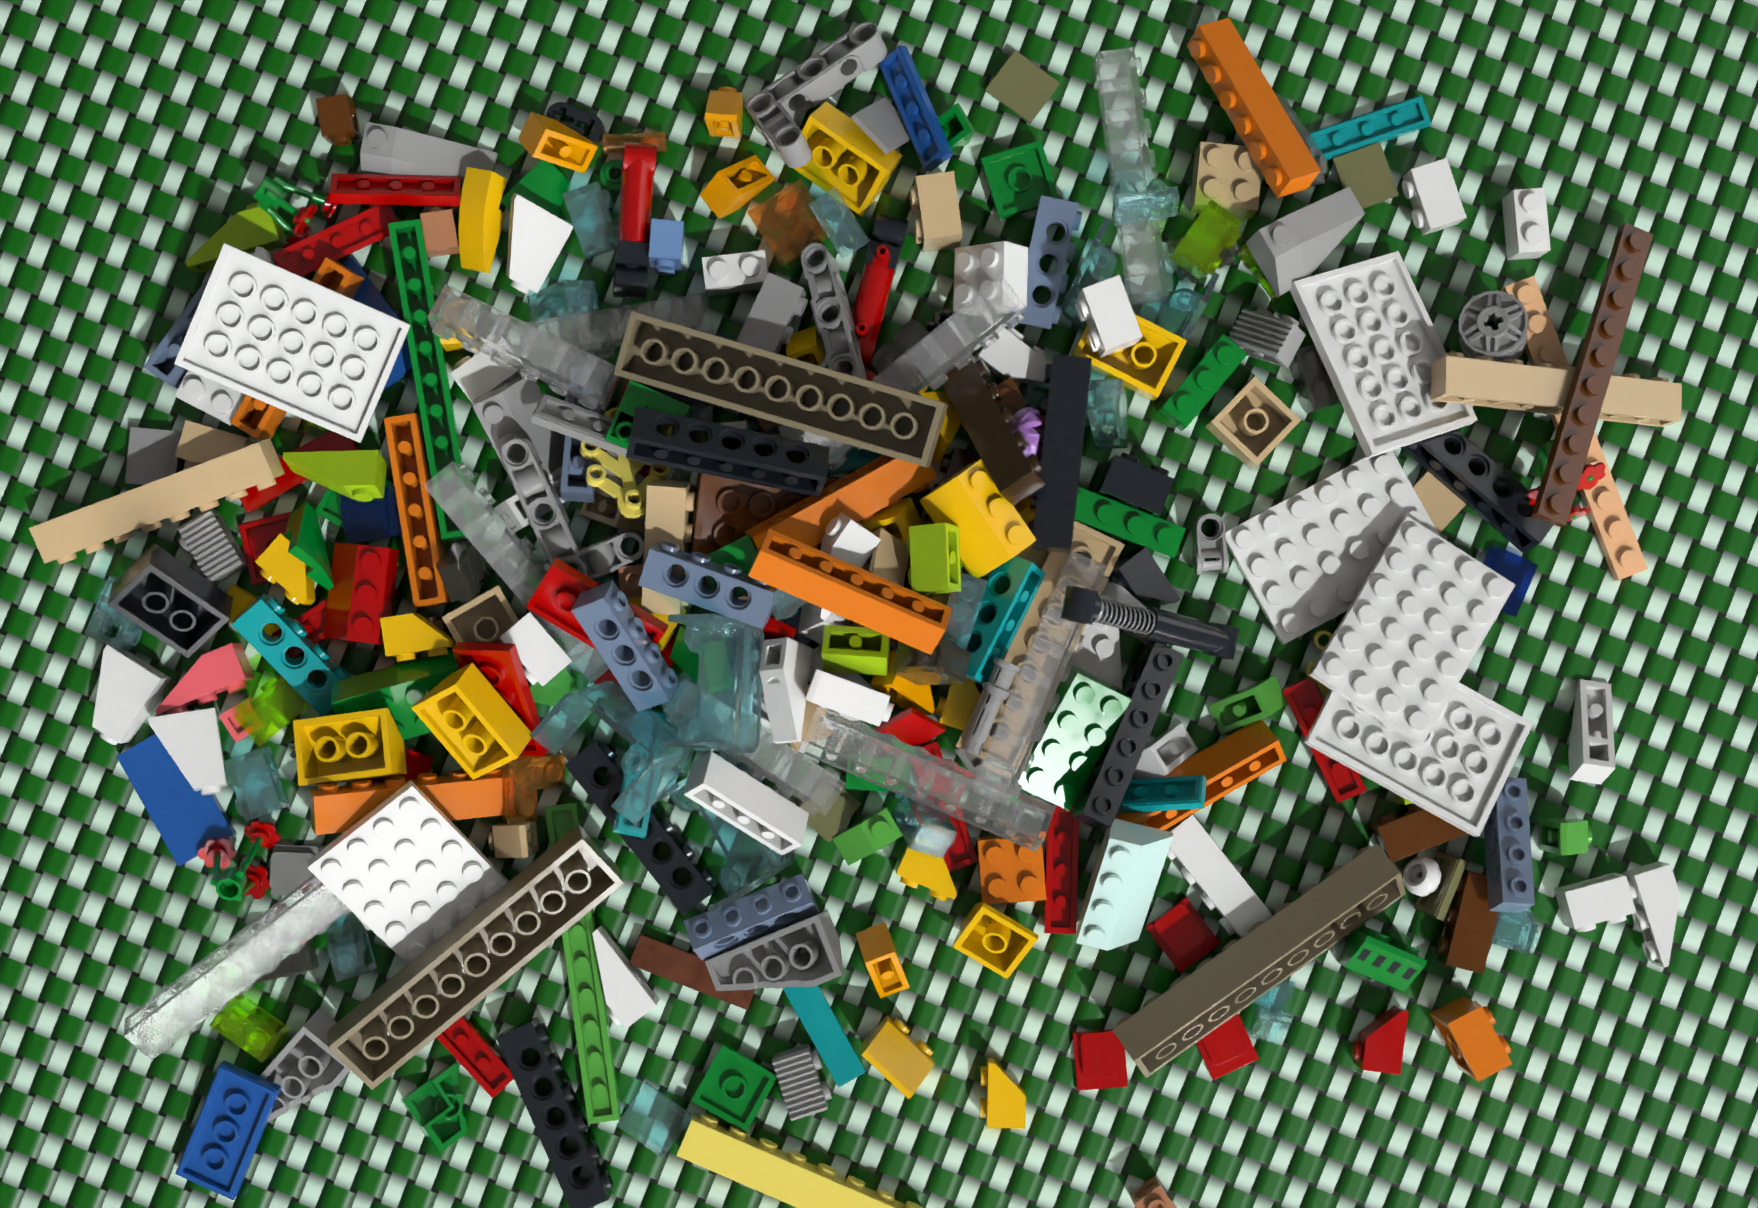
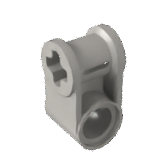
(1209, 547)

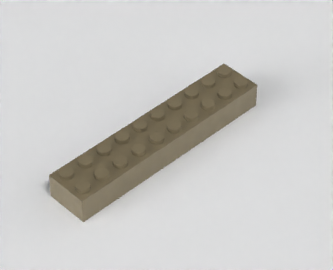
(781, 389)
(474, 957)
(1260, 959)

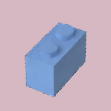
(666, 246)

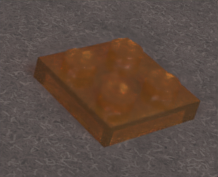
(788, 222)

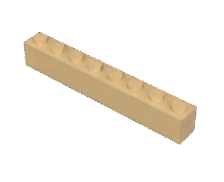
(1545, 389)
(156, 501)

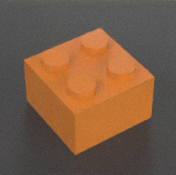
(1009, 871)
(1472, 1038)

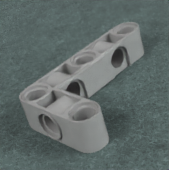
(809, 85)
(829, 299)
(555, 534)

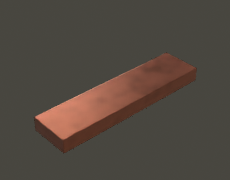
(683, 969)

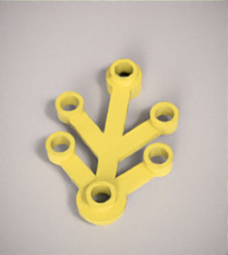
(624, 469)

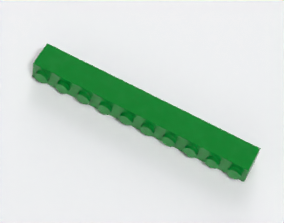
(426, 356)

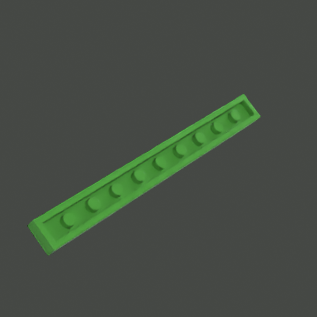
(587, 995)

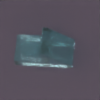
(1271, 1013)

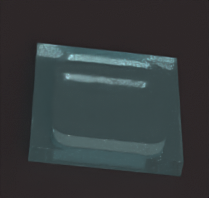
(654, 1120)

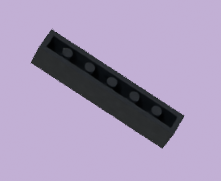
(1061, 452)

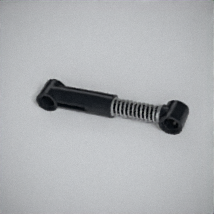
(1151, 623)

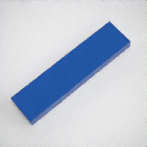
(915, 108)

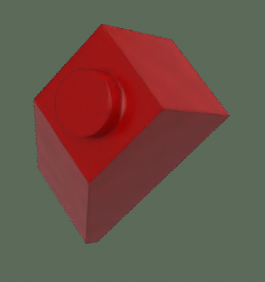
(1382, 1042)

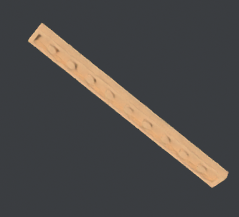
(1607, 509)

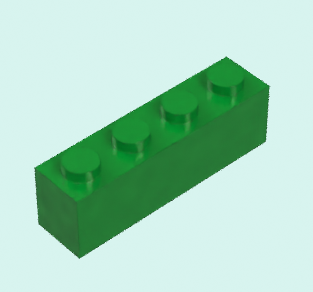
(1128, 524)

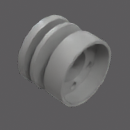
(1480, 340)

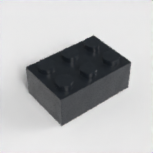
(170, 600)

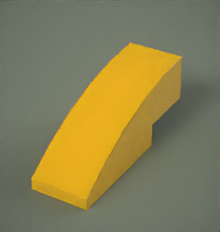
(480, 218)

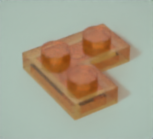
(521, 781)

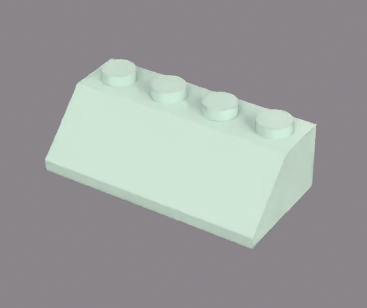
(1122, 885)

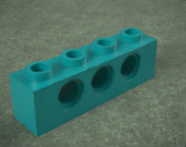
(1009, 609)
(296, 672)

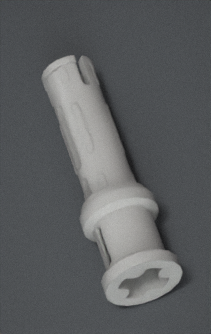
(995, 691)

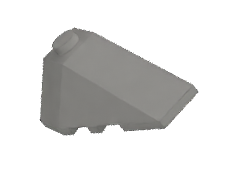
(406, 152)
(1303, 239)
(791, 957)
(305, 1065)

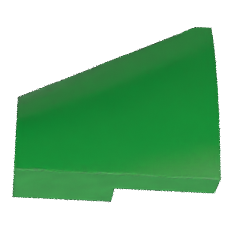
(541, 186)
(308, 544)
(438, 1108)

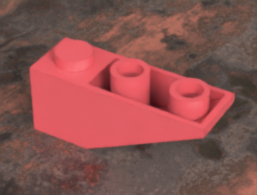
(211, 674)

